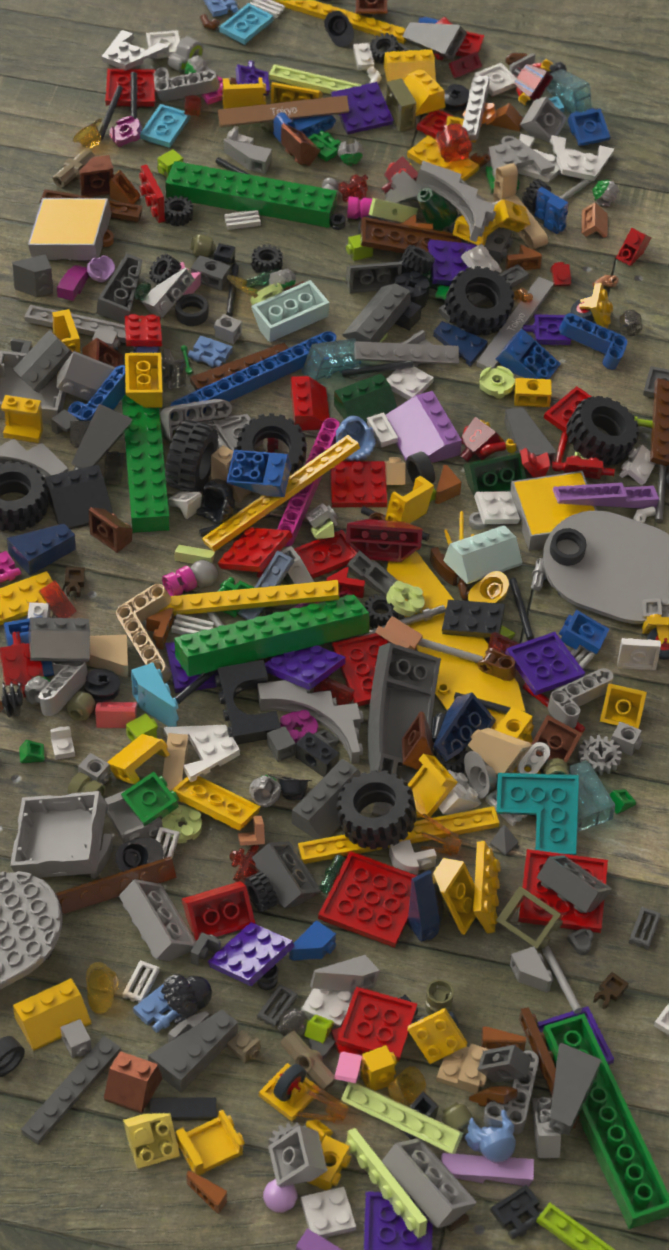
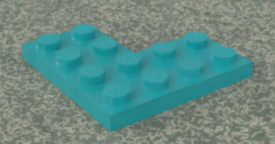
(551, 799)

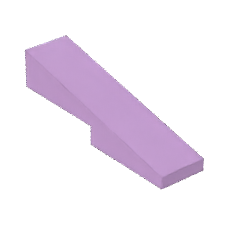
(478, 1168)

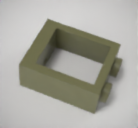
(401, 104)
(512, 907)

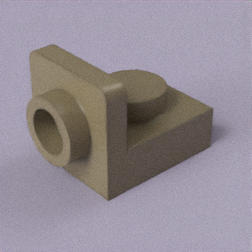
(244, 1046)

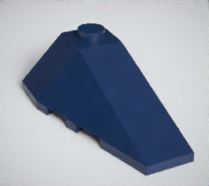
(461, 721)
(425, 906)

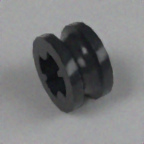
(337, 225)

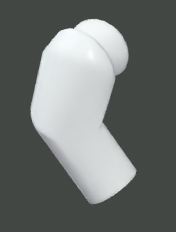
(374, 75)
(642, 514)

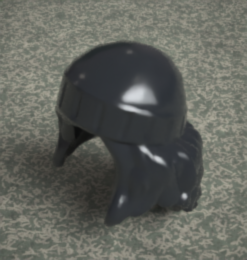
(217, 501)
(186, 995)

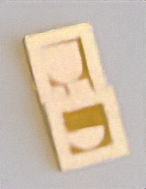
(241, 284)

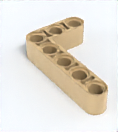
(505, 188)
(139, 609)

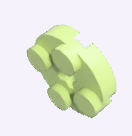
(266, 293)
(497, 389)
(397, 595)
(190, 817)

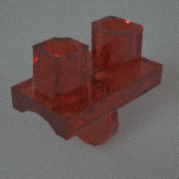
(356, 187)
(244, 861)

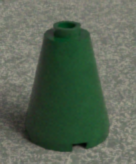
(436, 209)

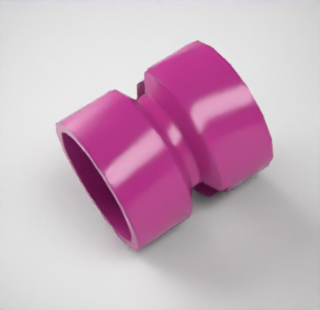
(358, 208)
(180, 581)

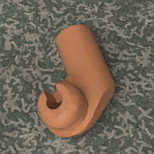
(607, 280)

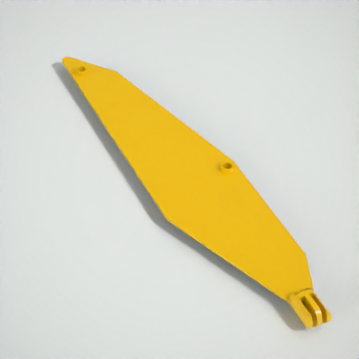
(455, 672)

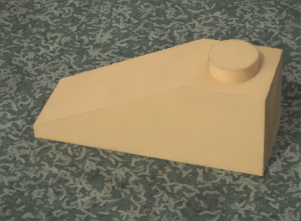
(174, 764)

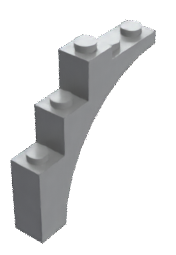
(406, 189)
(463, 197)
(37, 457)
(341, 719)

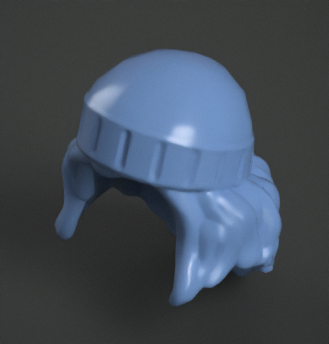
(361, 433)
(493, 1142)

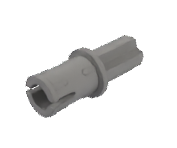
(538, 575)

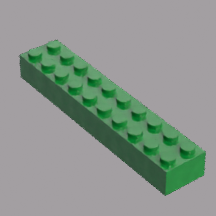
(251, 192)
(145, 468)
(271, 635)
(613, 1132)

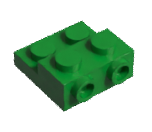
(150, 798)

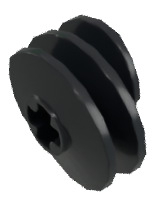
(456, 97)
(102, 685)
(12, 700)

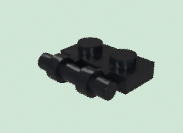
(514, 1207)

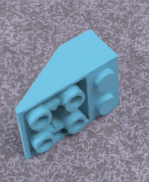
(154, 695)

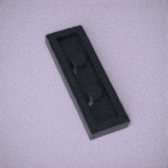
(185, 1108)

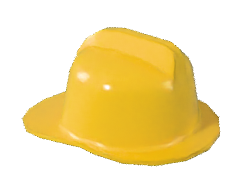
(490, 589)

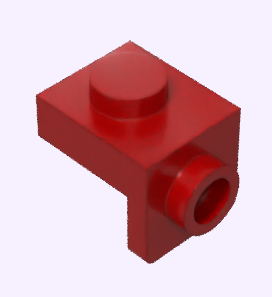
(561, 274)

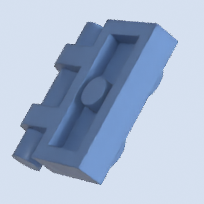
(219, 7)
(210, 352)
(152, 1008)

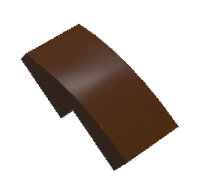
(441, 567)
(496, 1094)

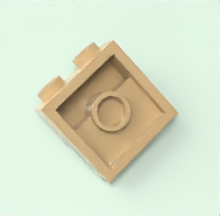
(461, 1069)

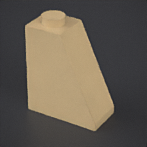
(220, 468)
(109, 653)
(499, 749)

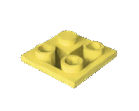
(151, 1138)

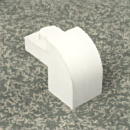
(404, 858)

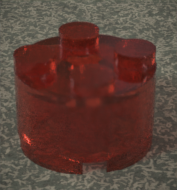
(454, 143)

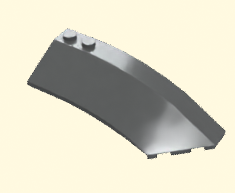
(400, 690)

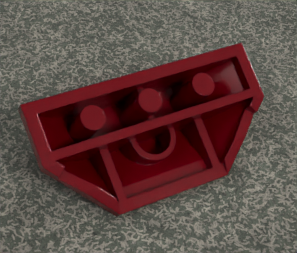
(384, 539)

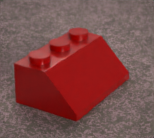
(308, 403)
(219, 910)

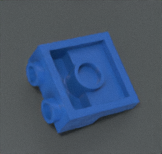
(588, 127)
(551, 210)
(583, 631)

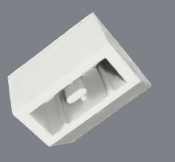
(461, 797)

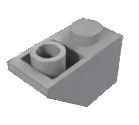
(530, 969)

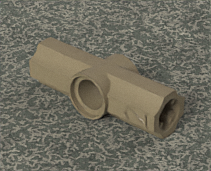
(72, 168)
(302, 1054)

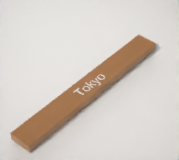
(292, 109)

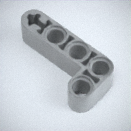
(184, 85)
(196, 414)
(67, 681)
(565, 701)
(514, 1109)

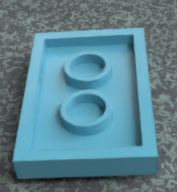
(246, 23)
(164, 125)

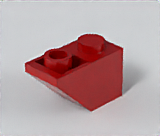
(633, 246)

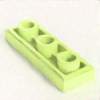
(384, 209)

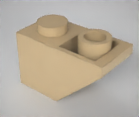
(395, 471)

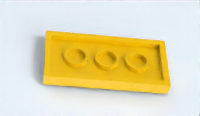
(428, 151)
(16, 596)
(216, 802)
(486, 887)

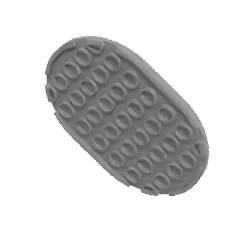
(619, 568)
(27, 924)

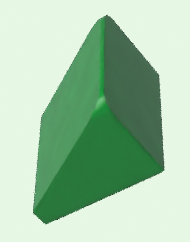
(442, 292)
(31, 752)
(622, 800)

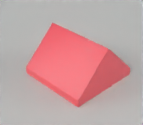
(115, 714)

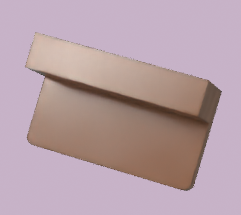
(593, 220)
(400, 634)
(256, 837)

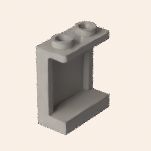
(126, 822)

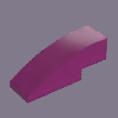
(72, 283)

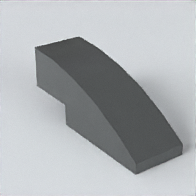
(371, 572)

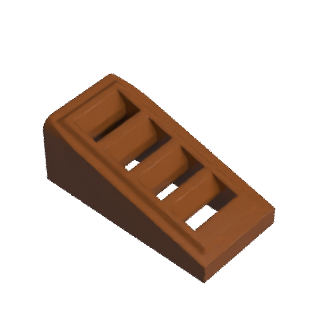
(495, 1038)
(211, 1193)

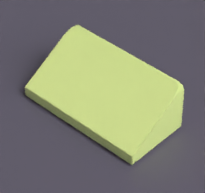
(324, 531)
(192, 554)

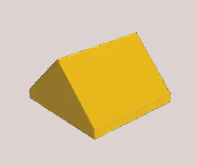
(623, 705)

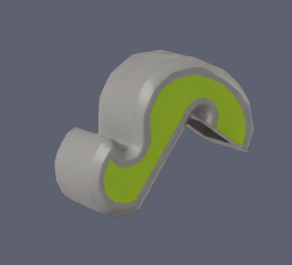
(185, 51)

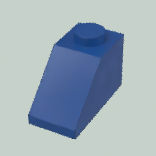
(313, 943)

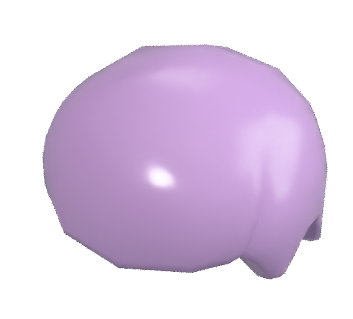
(101, 268)
(279, 1198)

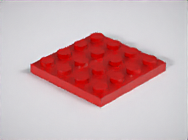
(360, 664)
(369, 899)
(571, 918)

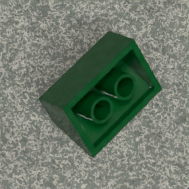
(365, 398)
(494, 473)

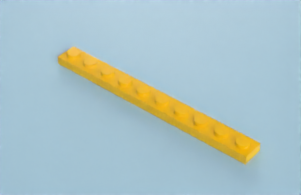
(357, 21)
(266, 504)
(254, 597)
(458, 823)

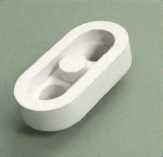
(532, 760)

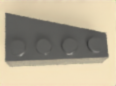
(118, 295)
(194, 1050)

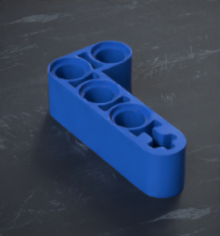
(308, 125)
(595, 337)
(108, 395)

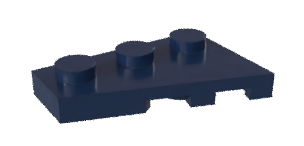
(469, 345)

